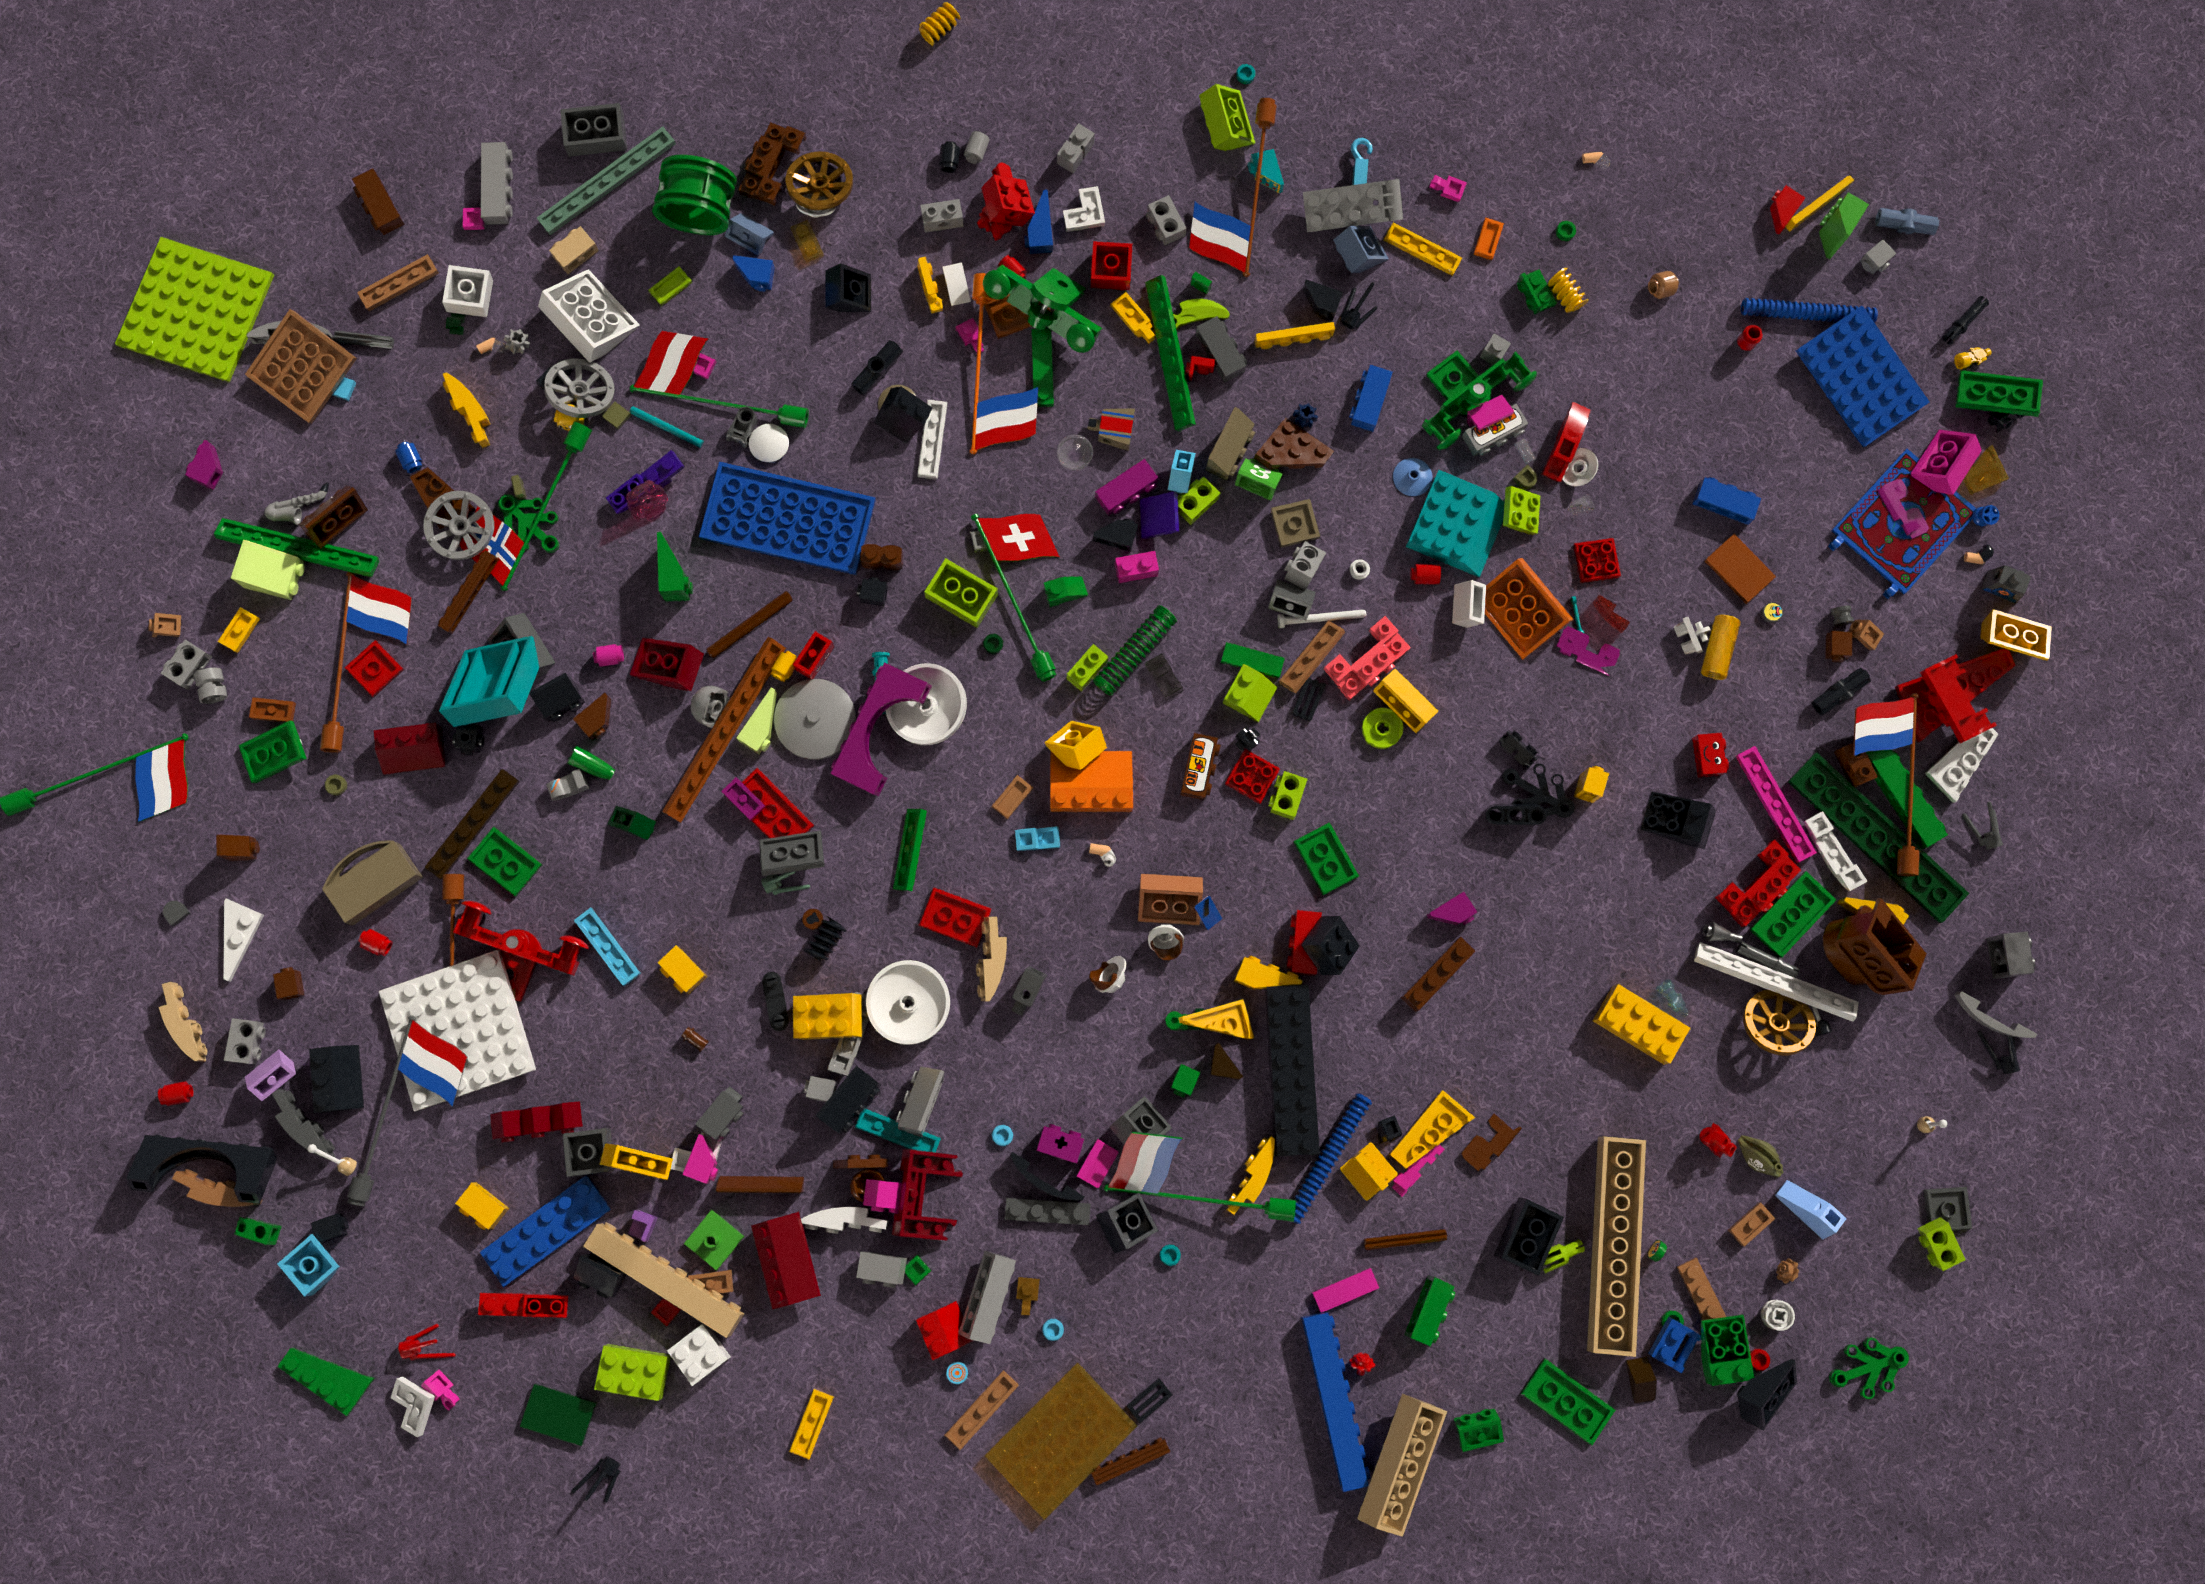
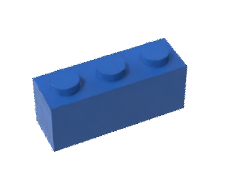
(1370, 397)
(1727, 500)

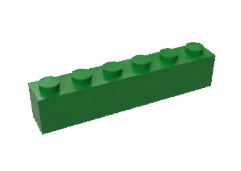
(1894, 783)

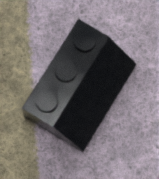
(336, 1078)
(849, 1100)
(1528, 1236)

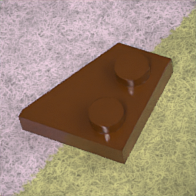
(854, 1161)

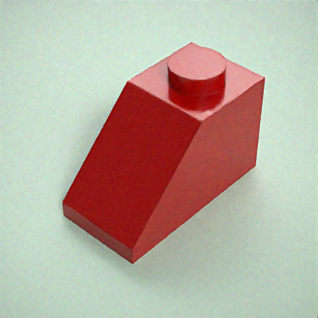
(1784, 207)

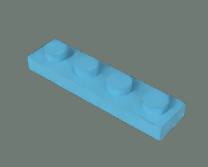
(607, 947)

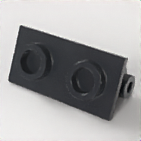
(2003, 420)
(1514, 742)

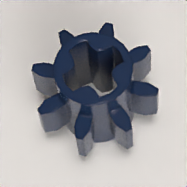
(1302, 420)

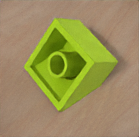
(1250, 693)

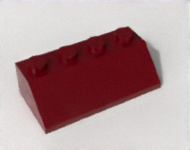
(785, 1260)

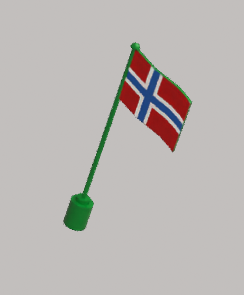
(505, 542)

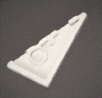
(239, 929)

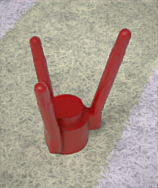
(411, 1347)

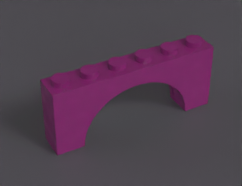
(889, 689)

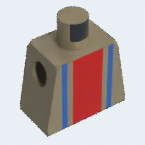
(1114, 427)

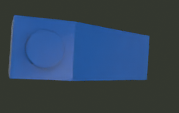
(1039, 230)

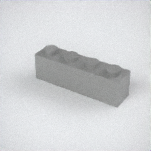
(495, 183)
(987, 1297)

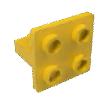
(1368, 1171)

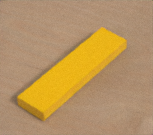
(1819, 203)
(1422, 249)

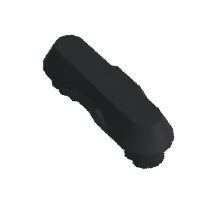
(775, 1001)

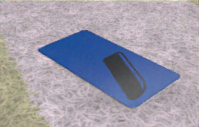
(1208, 912)

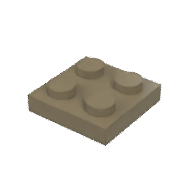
(1295, 523)

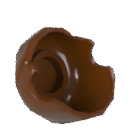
(858, 1182)

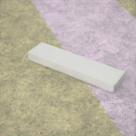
(932, 440)

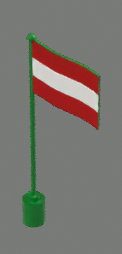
(672, 366)

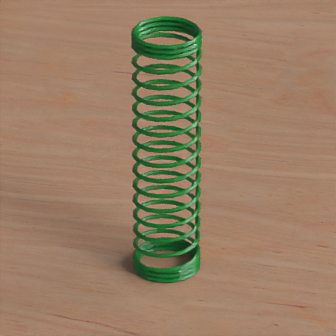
(1161, 612)

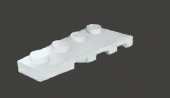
(1956, 767)

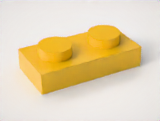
(239, 630)

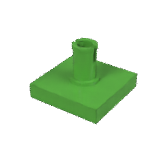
(714, 1240)

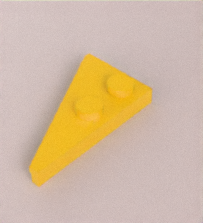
(1225, 1019)

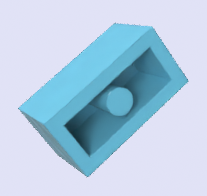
(1181, 471)

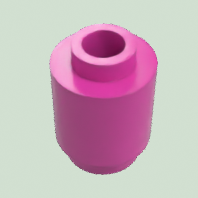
(608, 655)

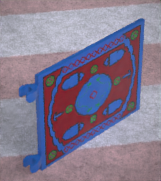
(1884, 543)

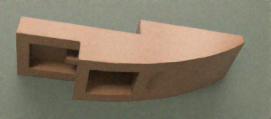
(207, 1190)

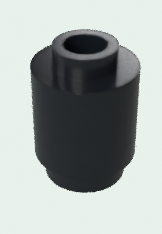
(949, 157)

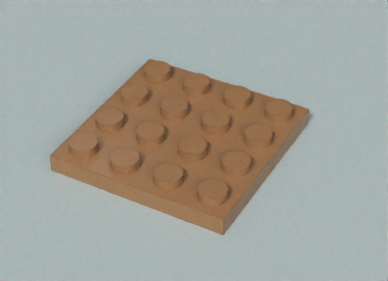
(300, 366)

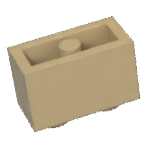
(573, 250)

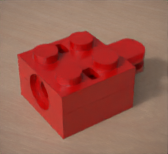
(1007, 197)

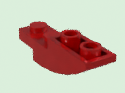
(1567, 442)
(523, 1305)

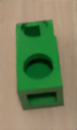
(257, 1230)

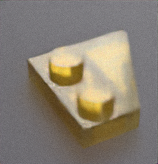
(1985, 472)

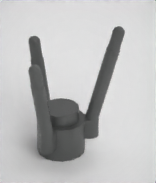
(1991, 839)

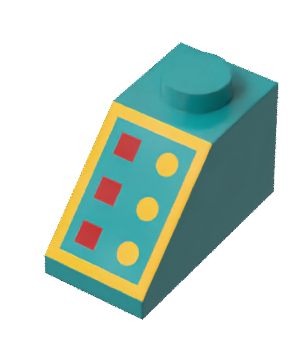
(1270, 170)

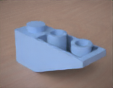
(1812, 1210)

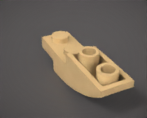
(991, 969)
(183, 1031)

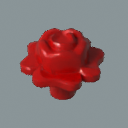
(1362, 1363)

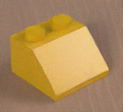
(1077, 744)

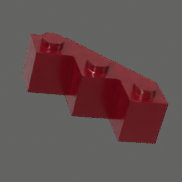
(536, 1121)

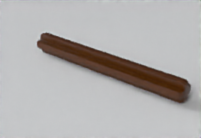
(749, 624)

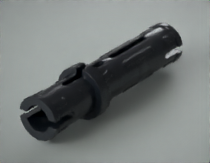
(1961, 325)

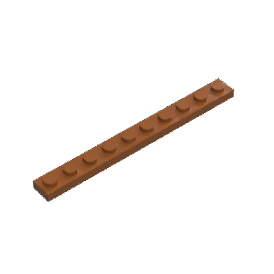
(723, 730)

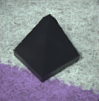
(1388, 1129)

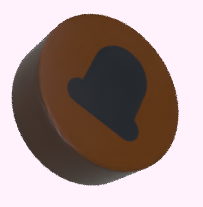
(812, 919)

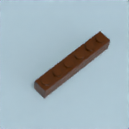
(1131, 1461)

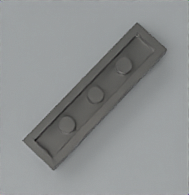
(1047, 1211)

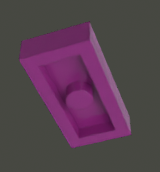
(743, 798)

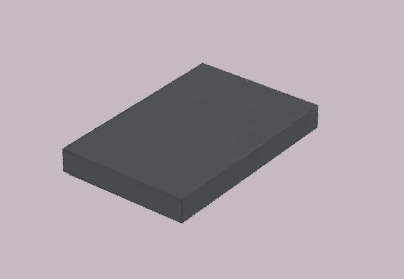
(791, 853)

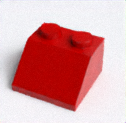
(941, 1330)

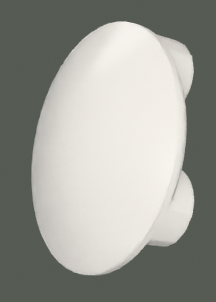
(768, 443)

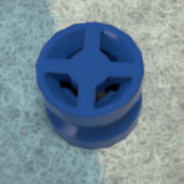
(1990, 512)

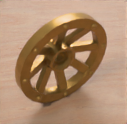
(819, 183)
(1779, 1020)

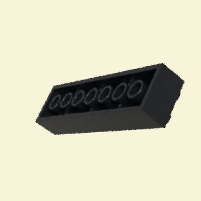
(1292, 1070)

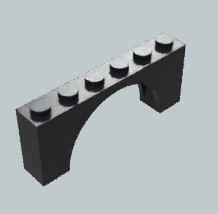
(162, 1154)

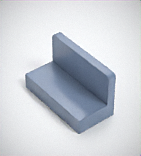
(748, 233)

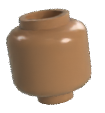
(1663, 284)

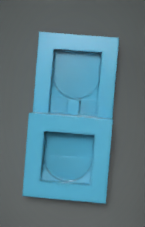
(1037, 838)

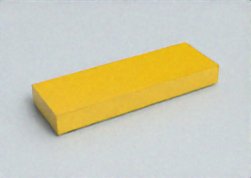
(811, 1424)

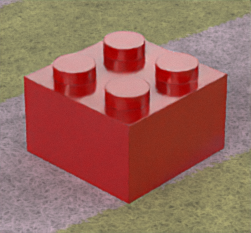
(1111, 265)

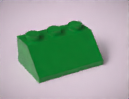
(1430, 1310)

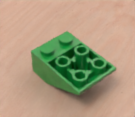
(1725, 1350)

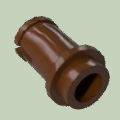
(694, 1039)

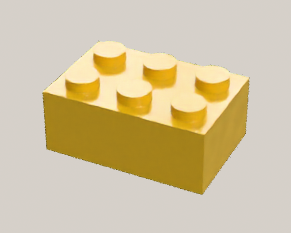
(827, 1016)

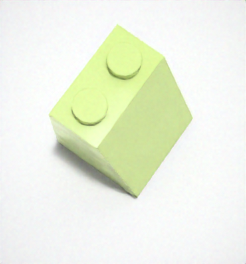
(267, 570)

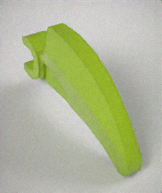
(1198, 310)

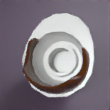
(1166, 942)
(1110, 975)

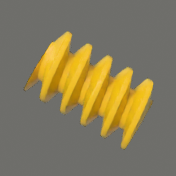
(938, 21)
(1566, 291)

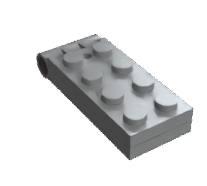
(1353, 205)

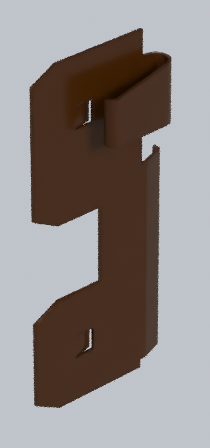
(1479, 1150)

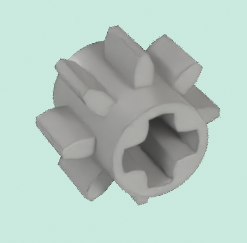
(514, 339)

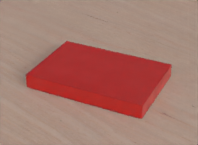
(954, 917)

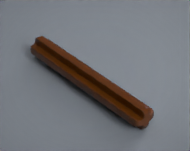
(1405, 1239)

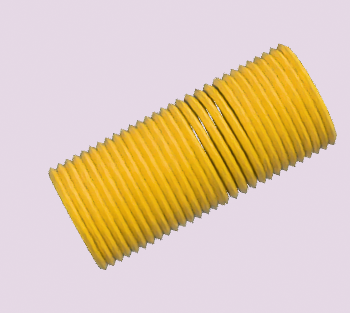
(1721, 648)

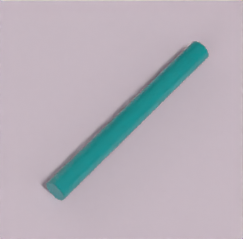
(666, 426)

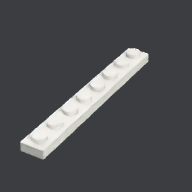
(1776, 981)

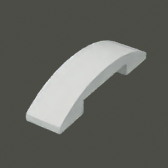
(1833, 853)

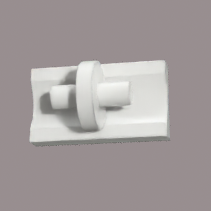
(1686, 627)

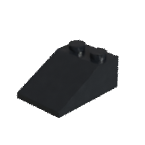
(1766, 1393)

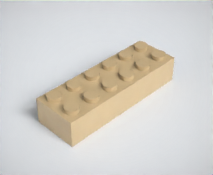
(1402, 1465)

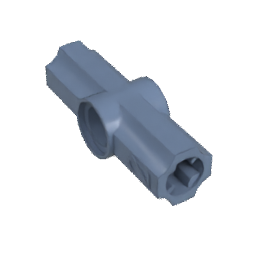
(1907, 221)

